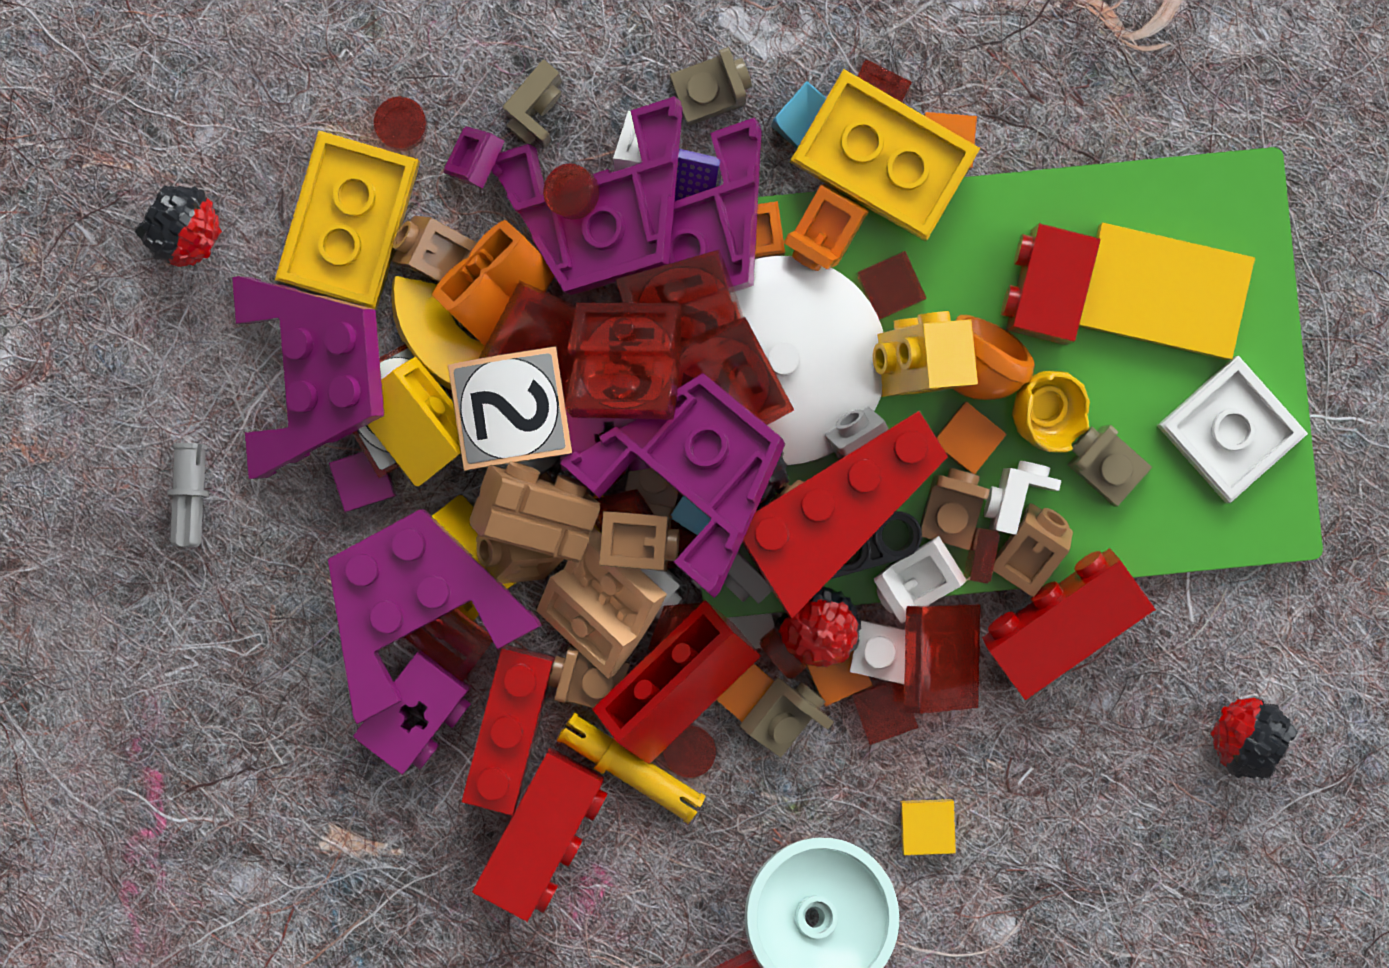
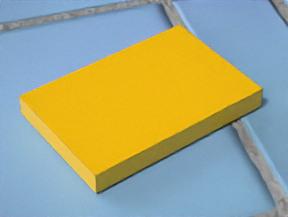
(884, 155)
(347, 220)
(1167, 291)

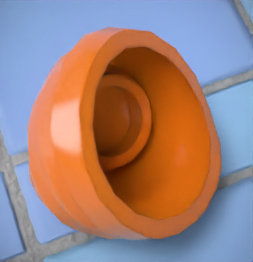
(1000, 359)

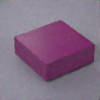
(473, 156)
(359, 483)

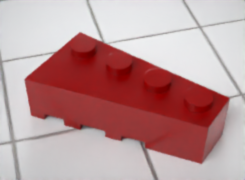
(828, 518)

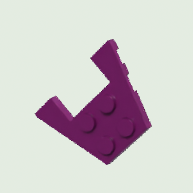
(725, 214)
(632, 217)
(327, 368)
(709, 454)
(398, 586)

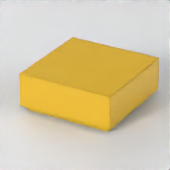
(928, 827)

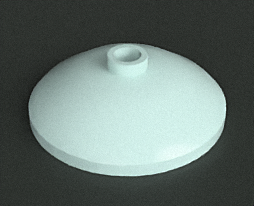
(848, 891)

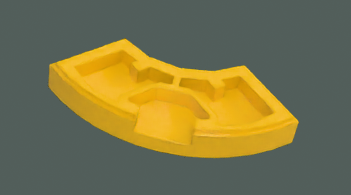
(430, 328)

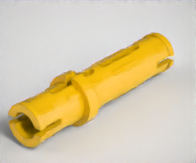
(630, 769)

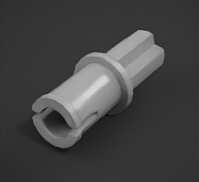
(187, 494)

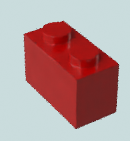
(1050, 283)

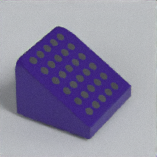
(696, 173)

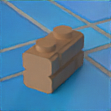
(534, 512)

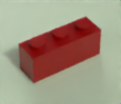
(1067, 622)
(676, 682)
(508, 729)
(541, 835)

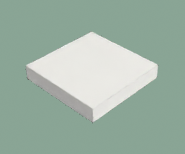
(1232, 429)

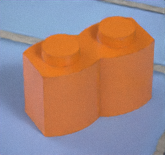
(484, 282)

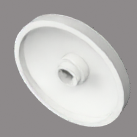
(820, 345)

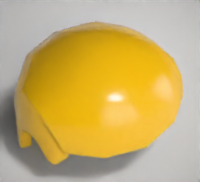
(1052, 411)

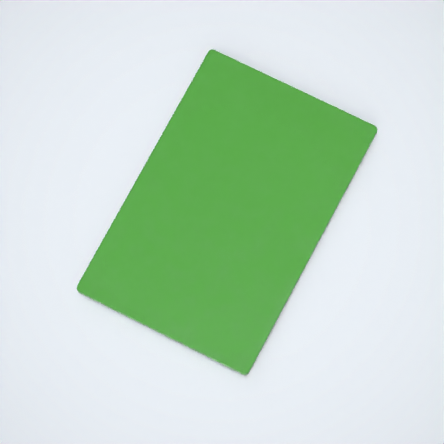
(1172, 515)

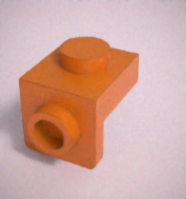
(826, 229)

